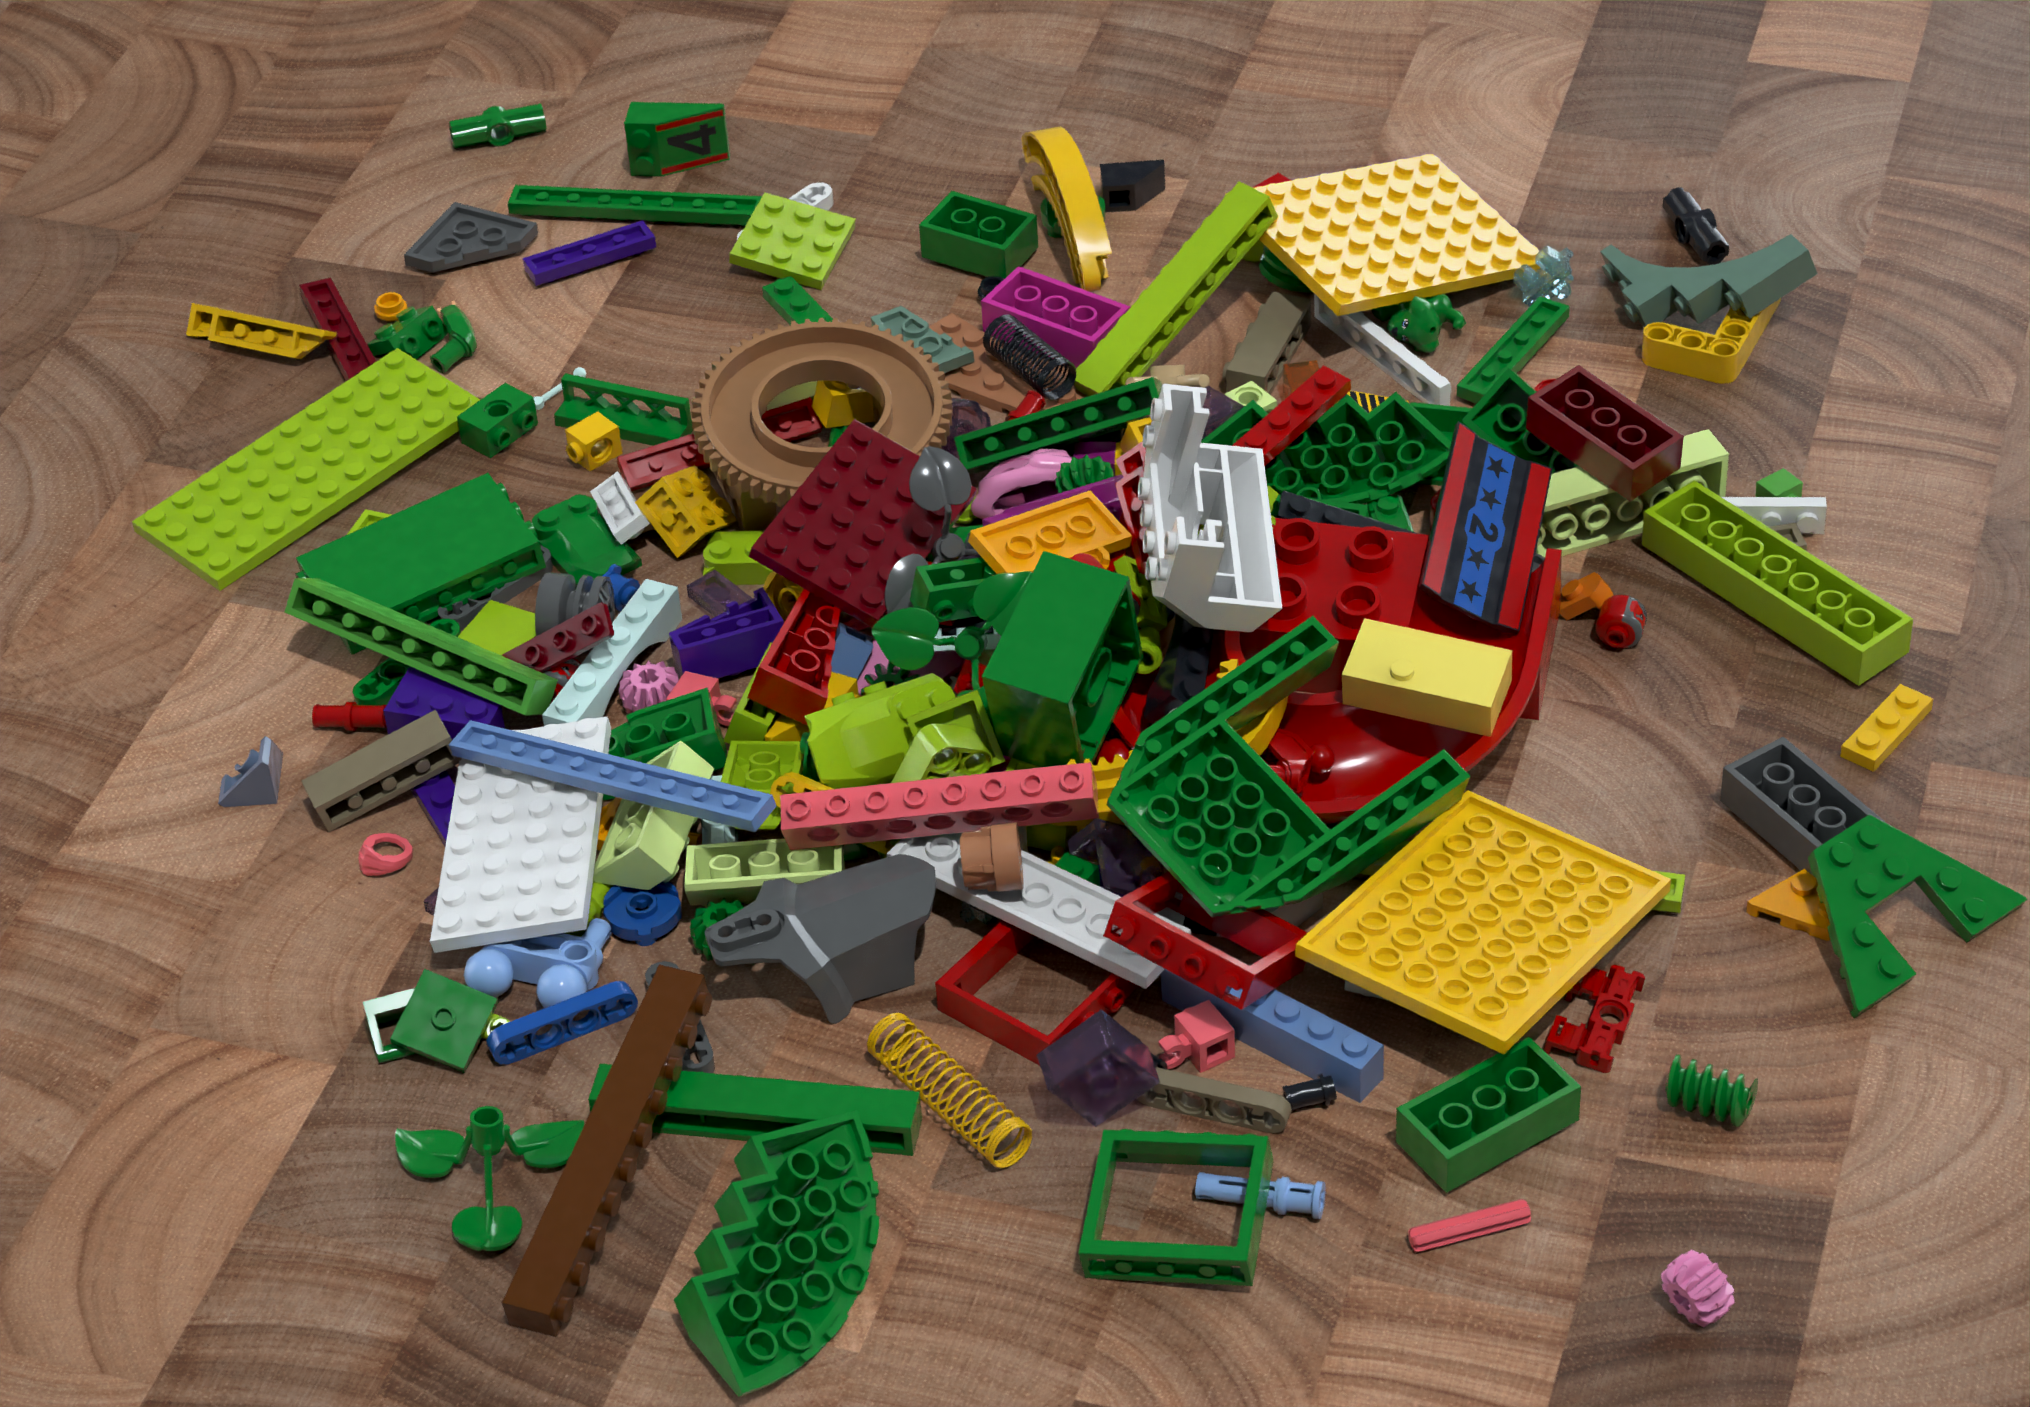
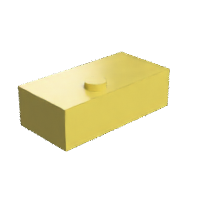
(1427, 677)

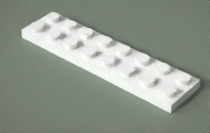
(1050, 906)

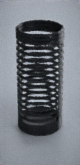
(1017, 369)

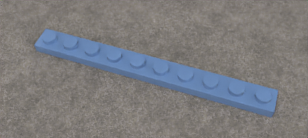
(613, 776)

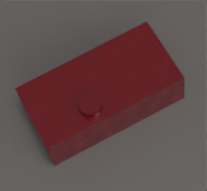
(1604, 433)

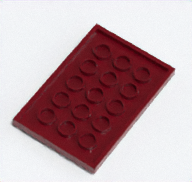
(852, 524)

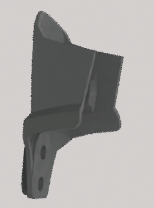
(837, 933)

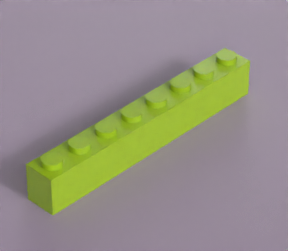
(1178, 291)

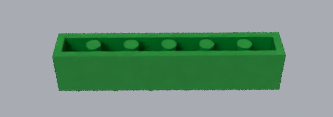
(1057, 425)

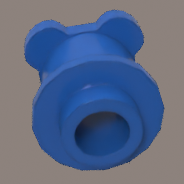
(622, 587)

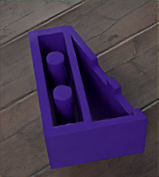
(728, 641)
(424, 693)

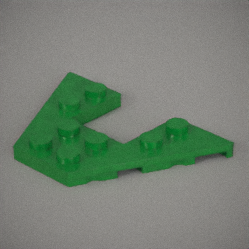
(1872, 865)

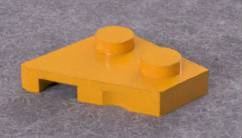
(1796, 904)

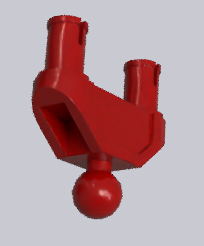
(1293, 758)

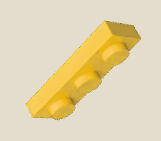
(1886, 727)

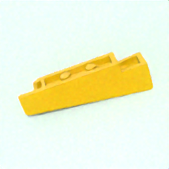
(254, 331)

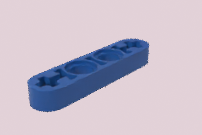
(562, 1022)

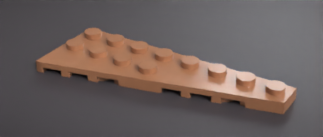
(987, 378)

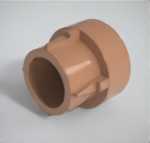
(992, 858)

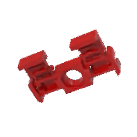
(1612, 997)

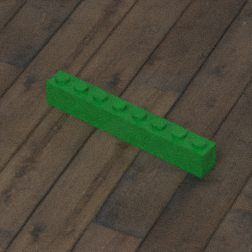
(750, 1106)

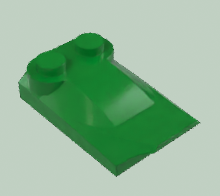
(582, 539)

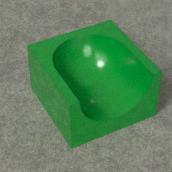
(1063, 663)

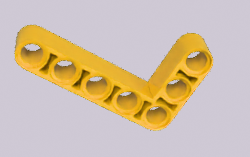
(1702, 354)

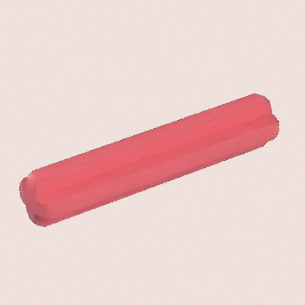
(1469, 1225)

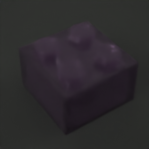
(1098, 1068)

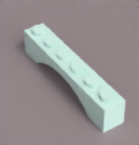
(641, 623)

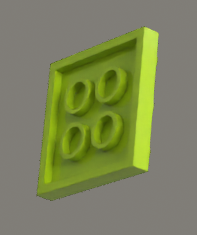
(792, 240)

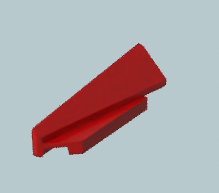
(1132, 468)

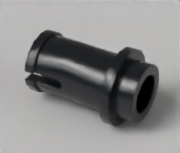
(1310, 1092)

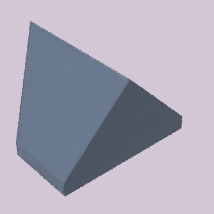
(257, 779)

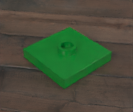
(444, 1020)

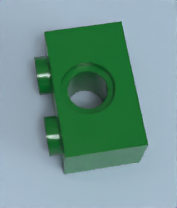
(497, 420)

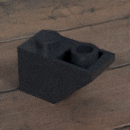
(1131, 184)

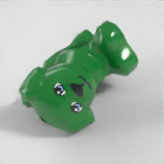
(1420, 320)

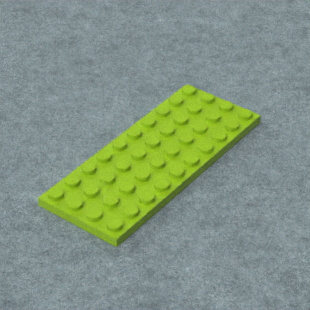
(306, 469)

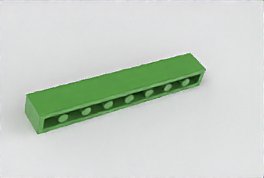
(421, 646)

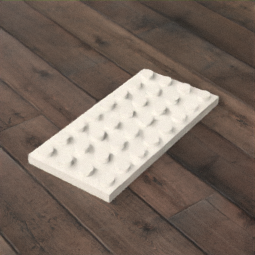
(519, 850)

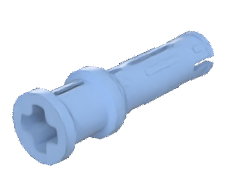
(1282, 1194)

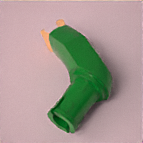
(461, 338)

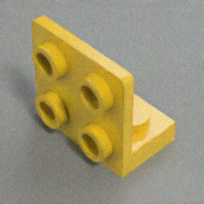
(685, 509)

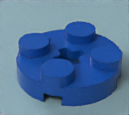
(644, 925)

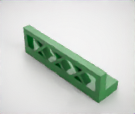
(634, 424)

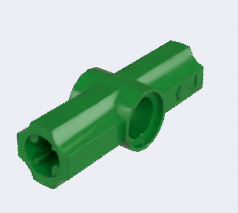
(482, 128)

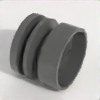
(561, 599)

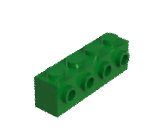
(949, 587)

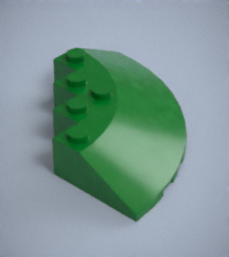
(1349, 451)
(787, 1252)

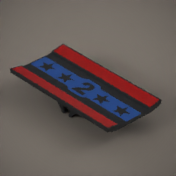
(1485, 531)

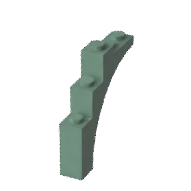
(1702, 291)

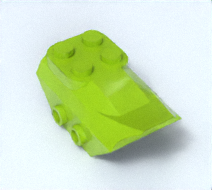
(868, 736)

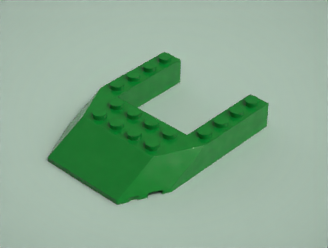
(1231, 821)

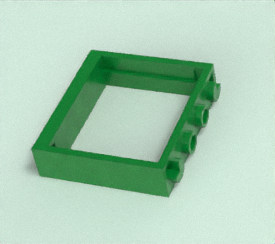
(1169, 1260)

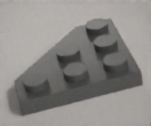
(469, 236)

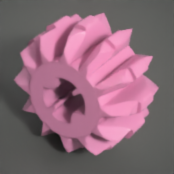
(646, 685)
(1697, 1288)

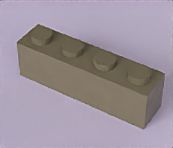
(1269, 342)
(381, 771)

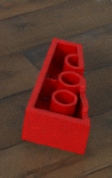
(798, 663)

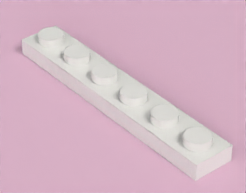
(1387, 354)

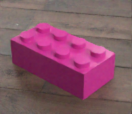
(1056, 311)

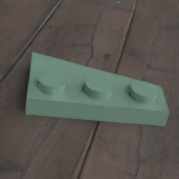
(914, 328)

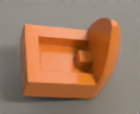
(1583, 595)

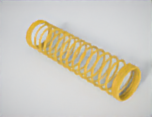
(1002, 1129)

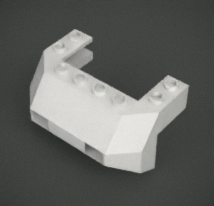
(1230, 569)

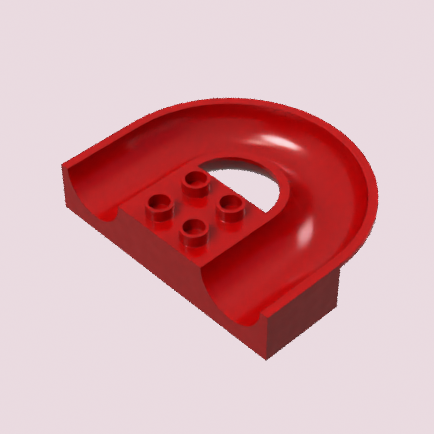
(1373, 575)

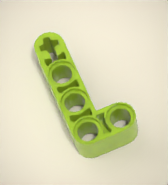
(943, 753)

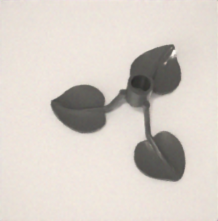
(934, 483)

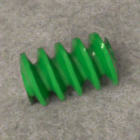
(1710, 1092)

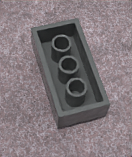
(1789, 800)

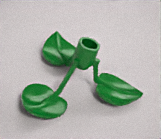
(910, 632)
(434, 1152)

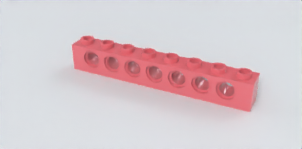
(939, 806)

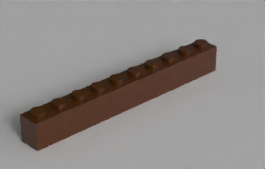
(607, 1152)

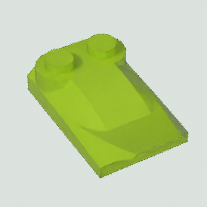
(759, 764)

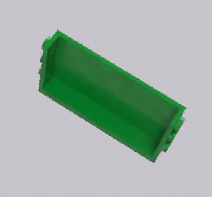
(432, 552)

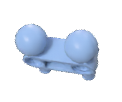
(556, 963)

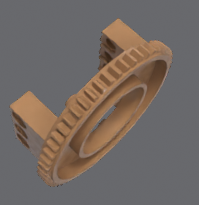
(760, 468)

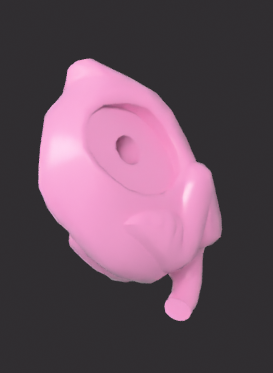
(1018, 481)

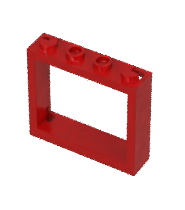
(1196, 960)
(981, 963)

